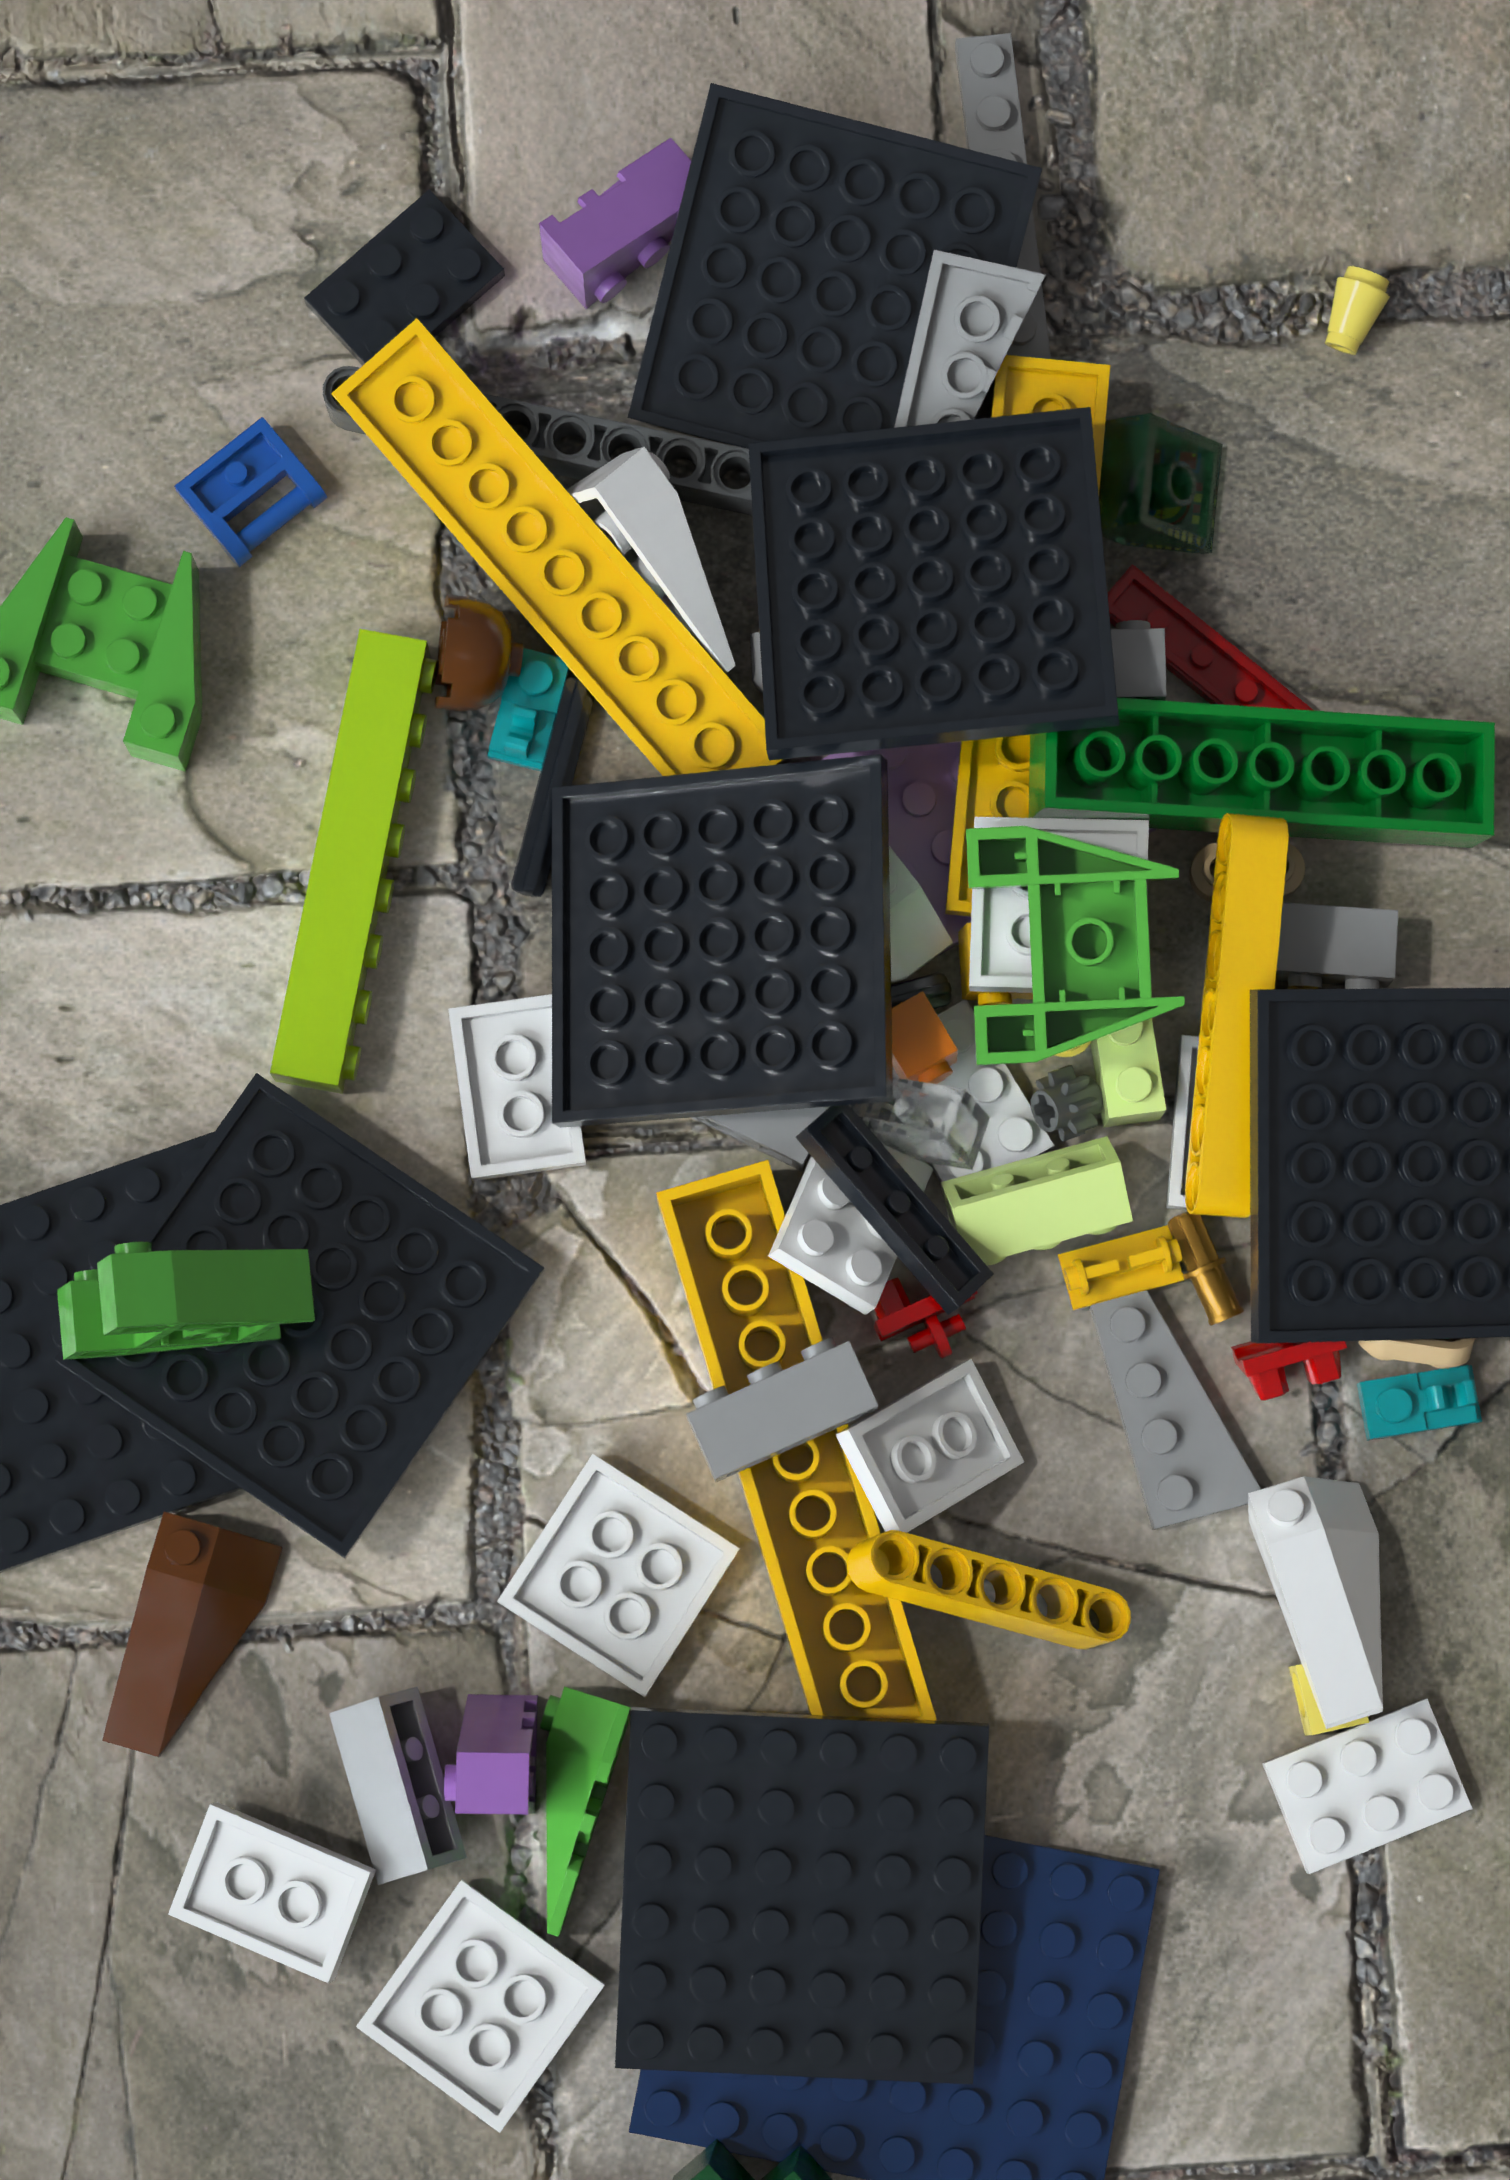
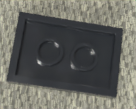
(412, 269)

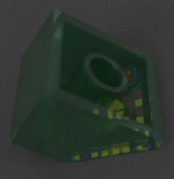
(1158, 485)

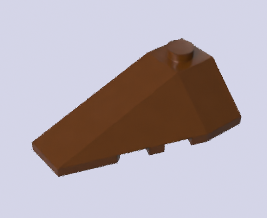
(189, 1616)

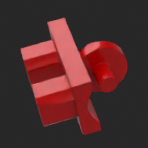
(898, 1315)
(1266, 1361)

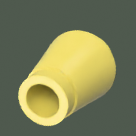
(1355, 307)

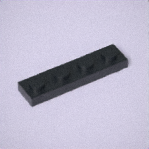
(895, 1206)

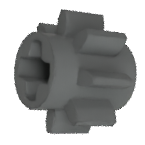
(1066, 1103)

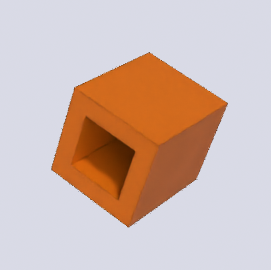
(920, 1042)

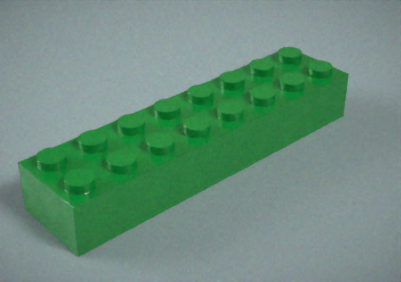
(1313, 768)

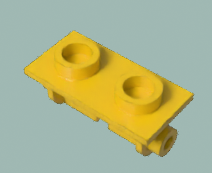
(1121, 1267)

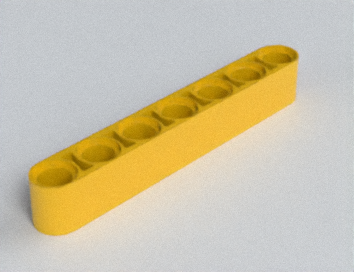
(1239, 958)

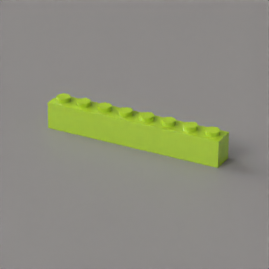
(352, 861)

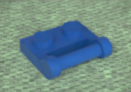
(239, 477)

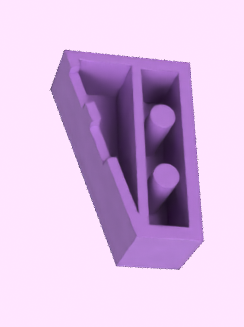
(619, 228)
(495, 1756)

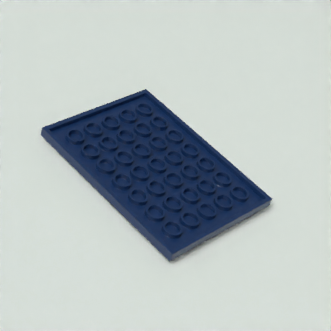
(1049, 2058)

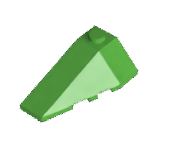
(579, 1766)

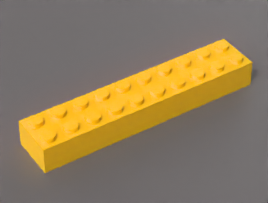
(807, 1501)

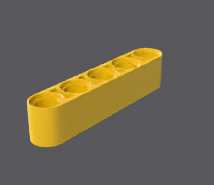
(964, 1593)

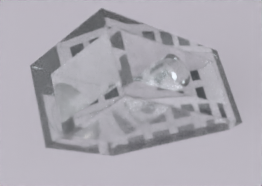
(928, 1123)

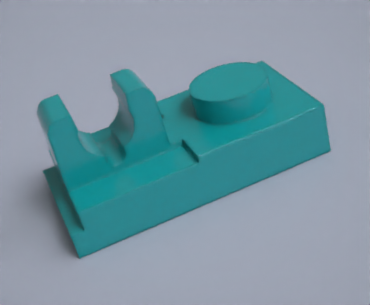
(528, 711)
(1419, 1402)

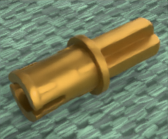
(1204, 1267)

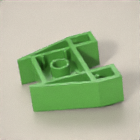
(109, 635)
(1083, 939)
(182, 1300)

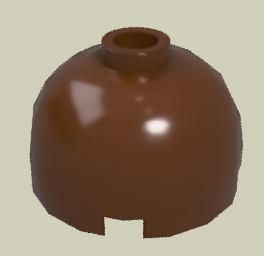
(475, 655)

